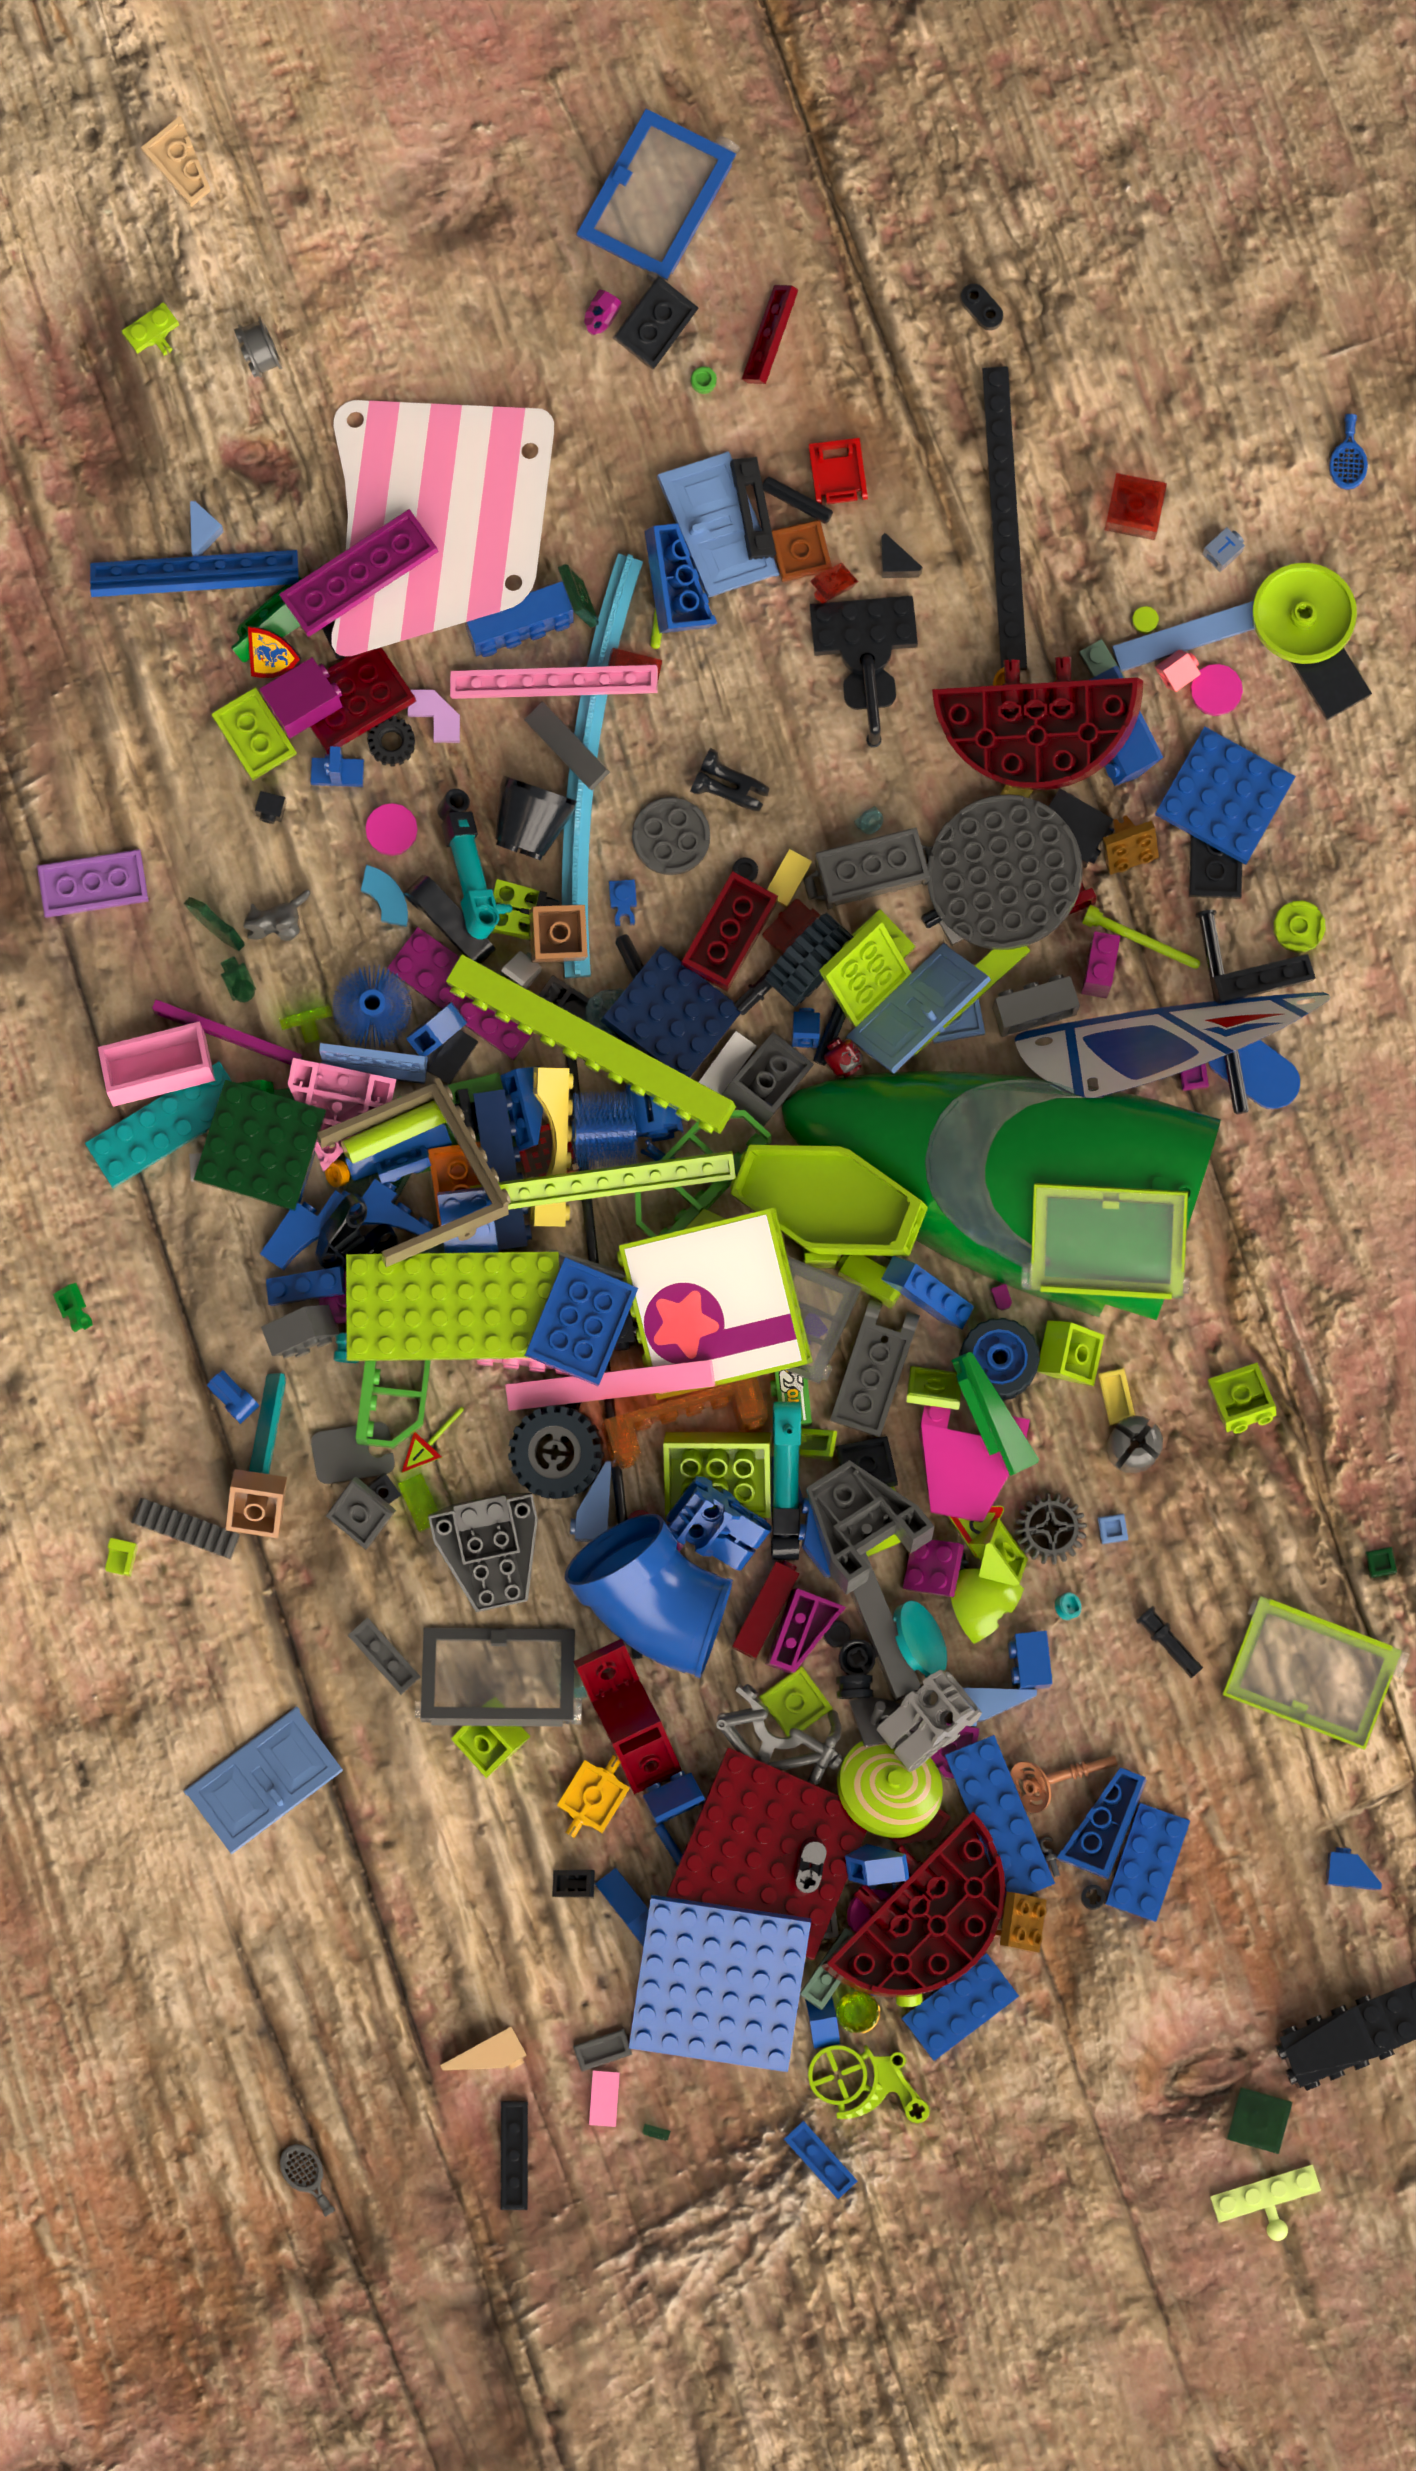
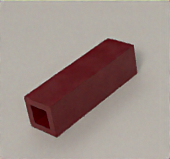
(766, 1609)

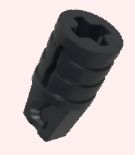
(468, 1108)

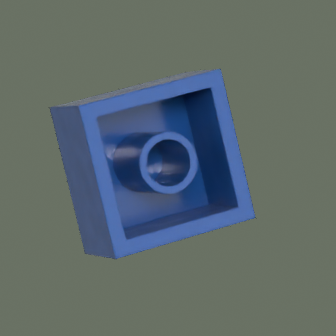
(1031, 1660)

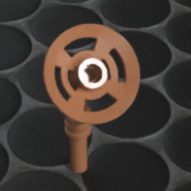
(1040, 1780)

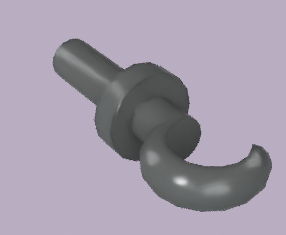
(1051, 1857)

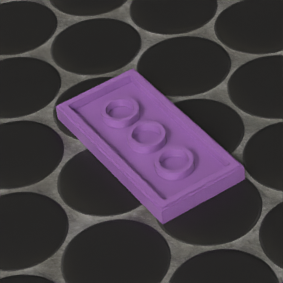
(92, 883)

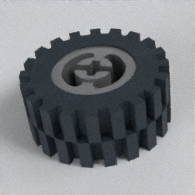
(798, 968)
(559, 1422)

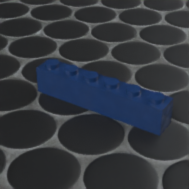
(496, 1140)

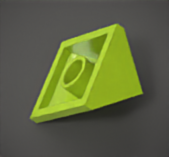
(999, 1554)

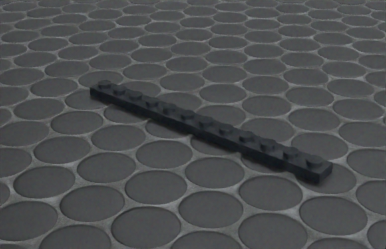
(1004, 515)

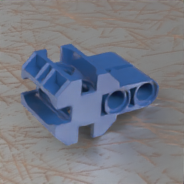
(723, 1532)

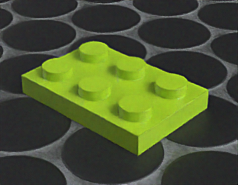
(254, 734)

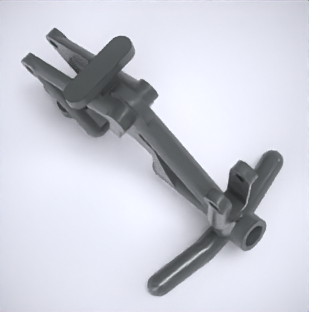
(823, 1757)

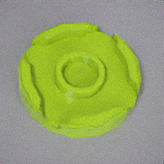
(1299, 926)

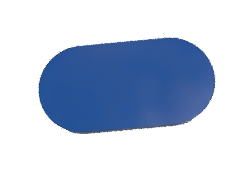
(1266, 1075)

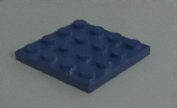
(671, 1013)

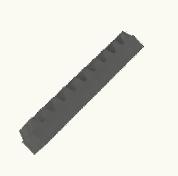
(185, 1528)

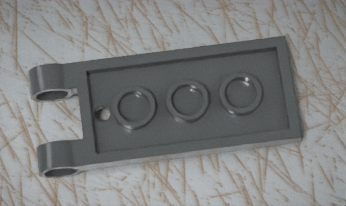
(873, 1373)

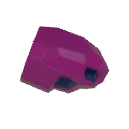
(601, 312)

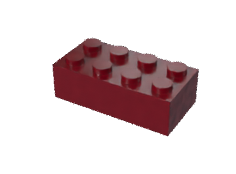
(730, 931)

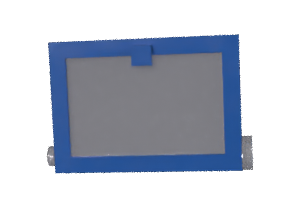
(658, 194)

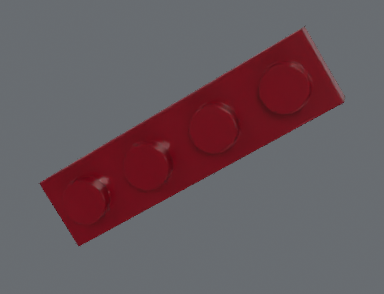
(770, 334)

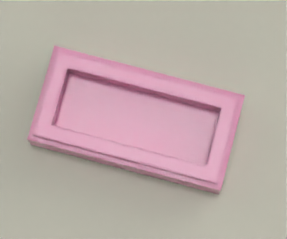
(604, 2098)

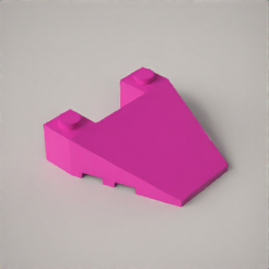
(958, 1468)

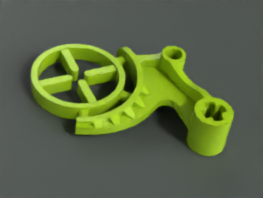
(887, 2079)

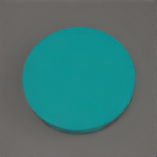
(920, 1638)

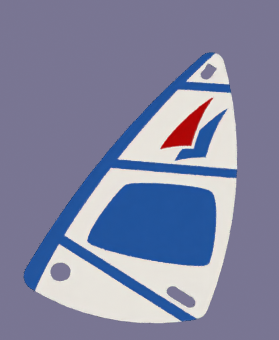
(1155, 1042)

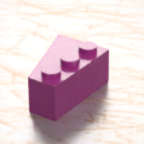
(800, 1629)

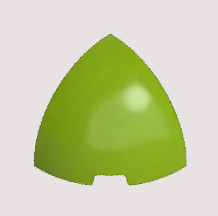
(982, 1603)

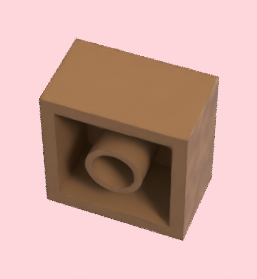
(558, 933)
(256, 1503)

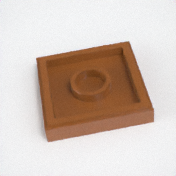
(801, 550)

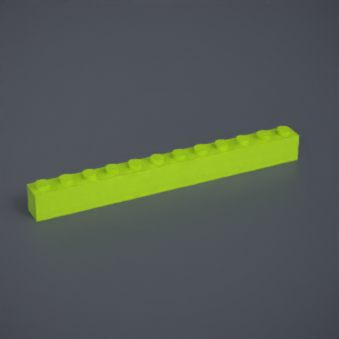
(590, 1044)

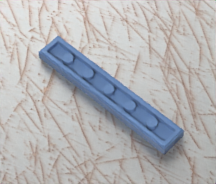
(1184, 637)

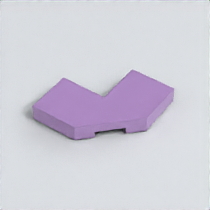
(446, 719)

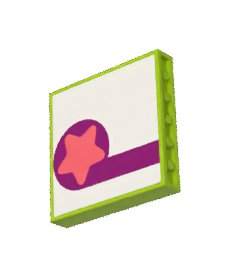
(717, 1297)

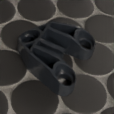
(342, 1237)

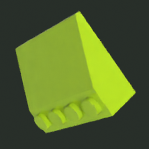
(729, 1459)

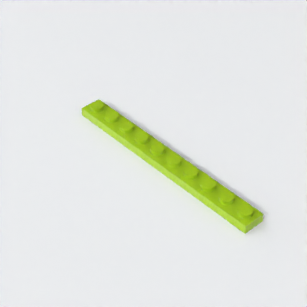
(619, 1180)

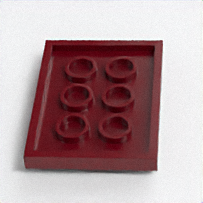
(370, 695)

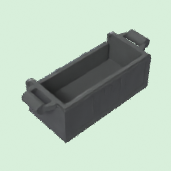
(869, 868)

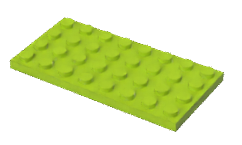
(446, 1305)

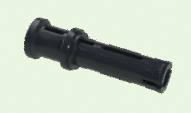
(1161, 1632)

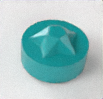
(1068, 1606)

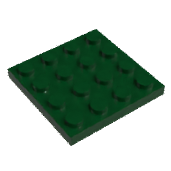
(260, 1145)

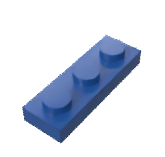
(305, 1286)
(820, 2160)

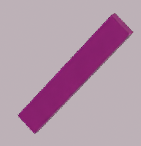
(226, 1033)

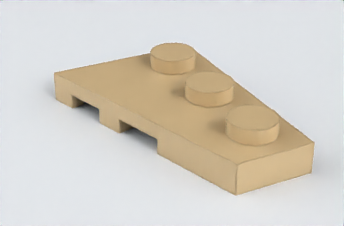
(177, 161)

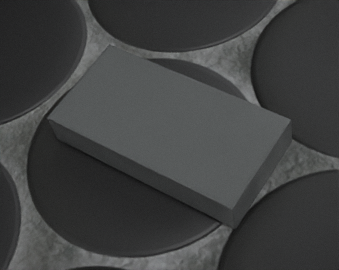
(602, 2050)

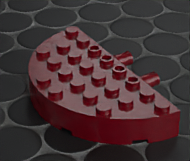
(1040, 731)
(929, 1924)

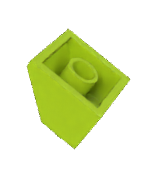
(1070, 1352)
(489, 1745)

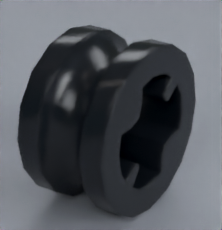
(1085, 1901)

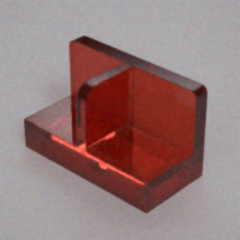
(789, 925)

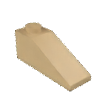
(493, 2053)

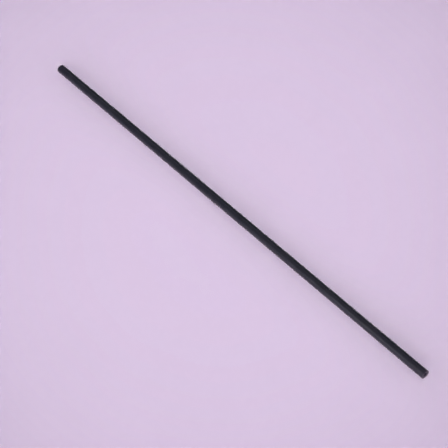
(592, 1251)

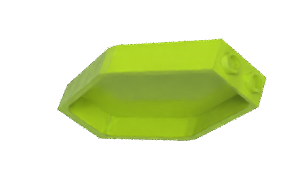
(829, 1199)

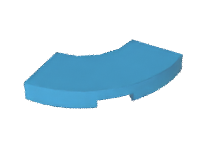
(387, 894)

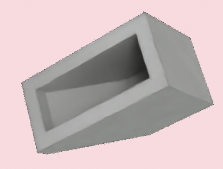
(521, 970)

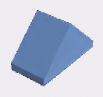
(203, 529)

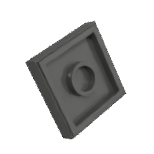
(360, 1513)

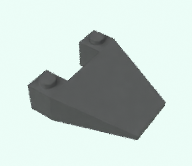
(857, 1514)

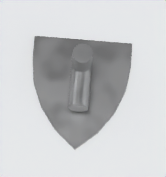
(869, 1715)

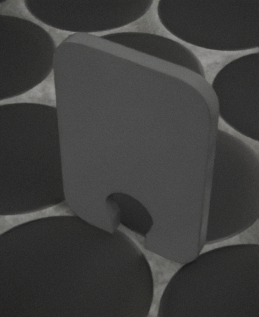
(341, 1459)

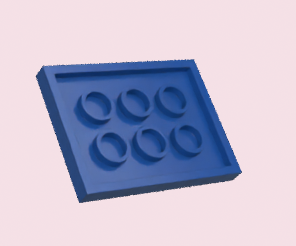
(581, 1321)

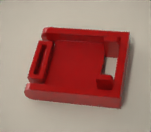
(838, 477)

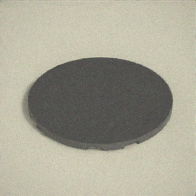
(1004, 872)

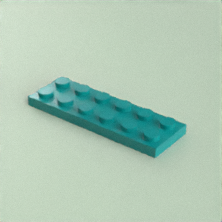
(157, 1129)

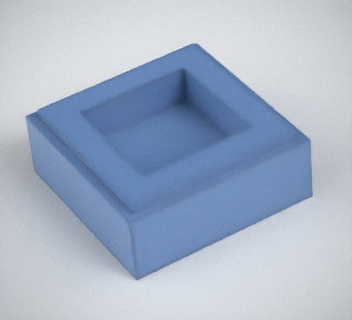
(1112, 1529)

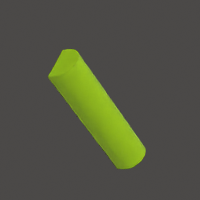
(392, 1132)

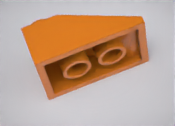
(450, 1171)

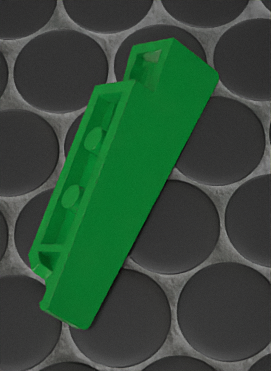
(270, 616)
(992, 1416)

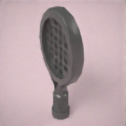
(322, 2201)

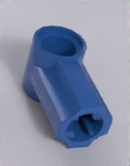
(236, 1401)

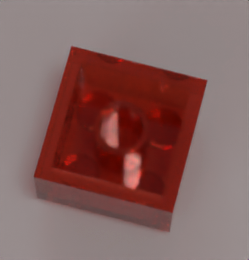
(1135, 506)

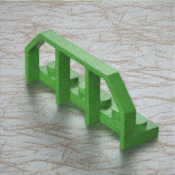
(702, 1199)
(368, 1403)

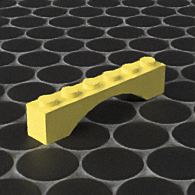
(552, 1090)

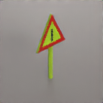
(421, 1452)

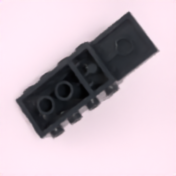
(1349, 2037)

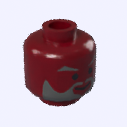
(843, 1057)

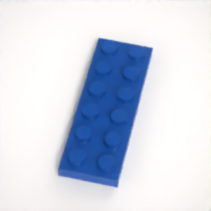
(992, 1796)

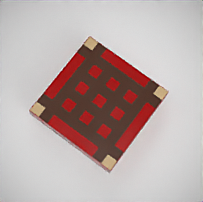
(537, 1158)

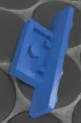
(402, 1158)

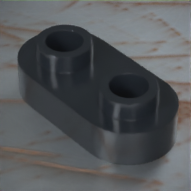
(979, 307)

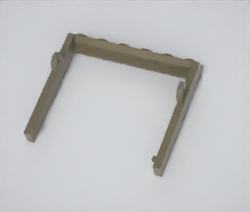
(463, 1227)

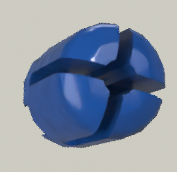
(652, 1119)

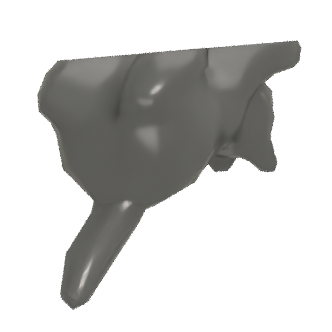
(279, 919)

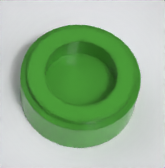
(703, 380)

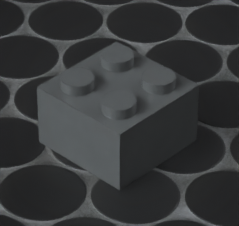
(300, 1331)

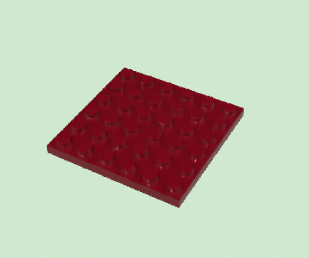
(751, 1840)

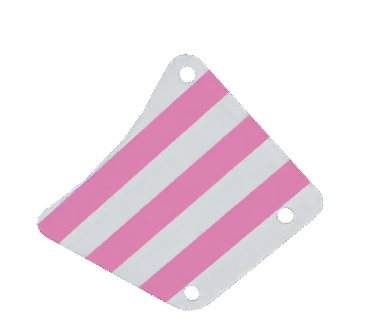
(470, 494)

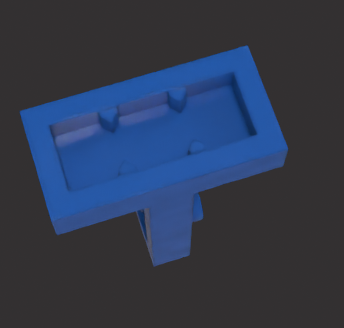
(337, 771)

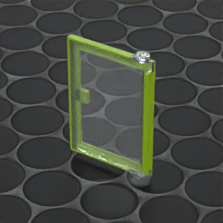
(1108, 1242)
(1313, 1672)

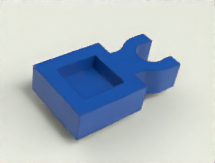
(623, 898)

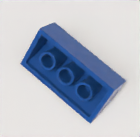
(1138, 752)

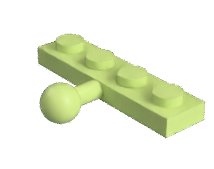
(1266, 2195)

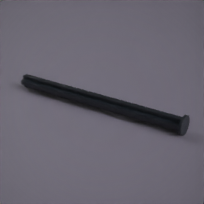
(1215, 968)

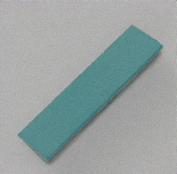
(268, 1423)

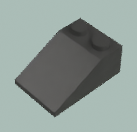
(768, 1079)

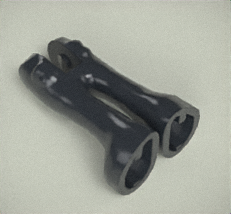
(744, 783)

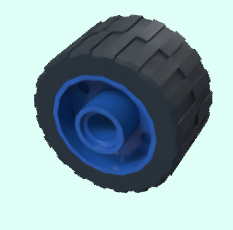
(1011, 1342)

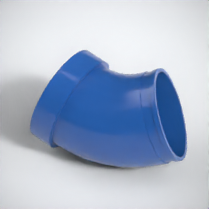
(651, 1593)

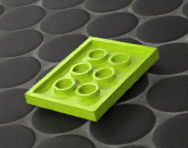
(865, 971)

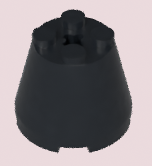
(530, 817)

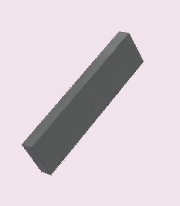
(567, 745)

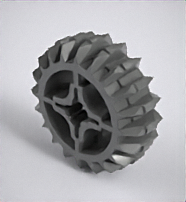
(1027, 1530)

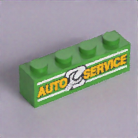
(792, 1388)

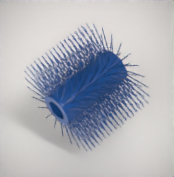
(372, 996)
(603, 1130)

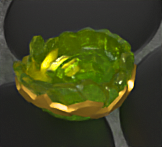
(857, 2012)

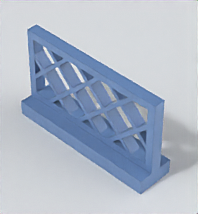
(383, 1063)

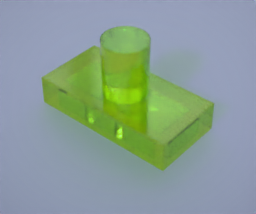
(307, 1022)
(418, 1500)

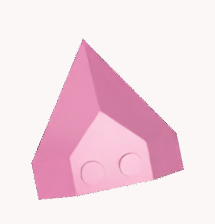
(340, 1092)

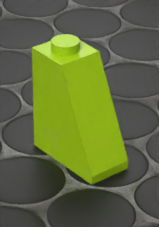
(868, 1275)

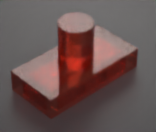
(833, 583)

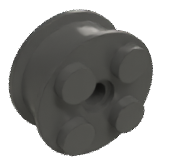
(258, 347)

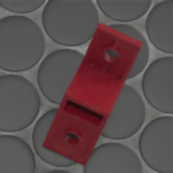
(627, 1716)

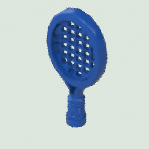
(1350, 420)

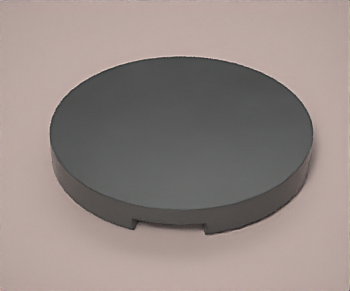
(671, 836)

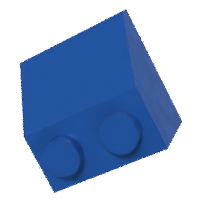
(673, 1798)

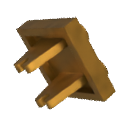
(1130, 845)
(1022, 1922)

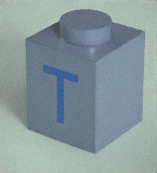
(1224, 549)

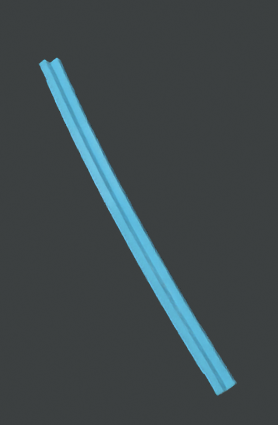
(588, 730)

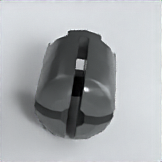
(1130, 1430)

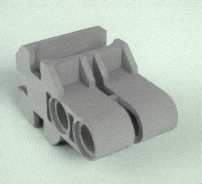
(921, 1728)

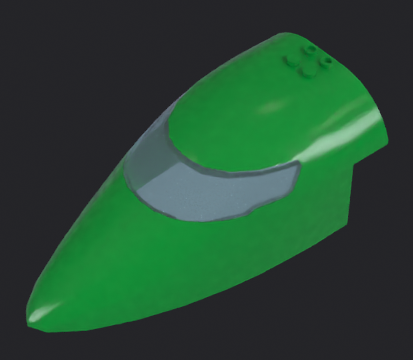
(983, 1142)

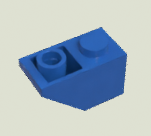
(436, 1030)
(876, 1865)

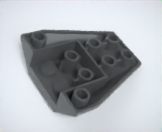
(489, 1547)

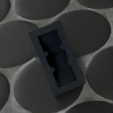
(896, 561)
(573, 1883)

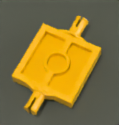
(593, 1796)

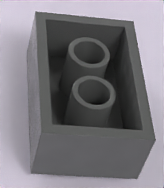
(1035, 1005)

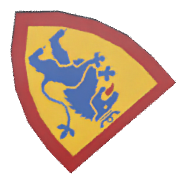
(270, 654)

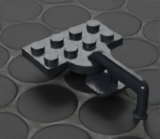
(866, 632)

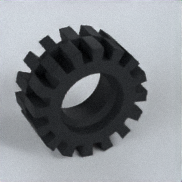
(395, 756)

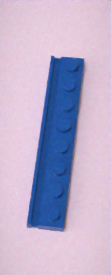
(194, 573)

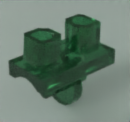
(237, 980)

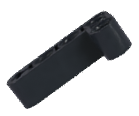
(447, 916)

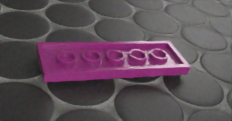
(358, 573)
(425, 968)

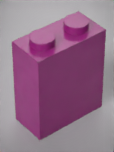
(302, 697)
(1100, 965)

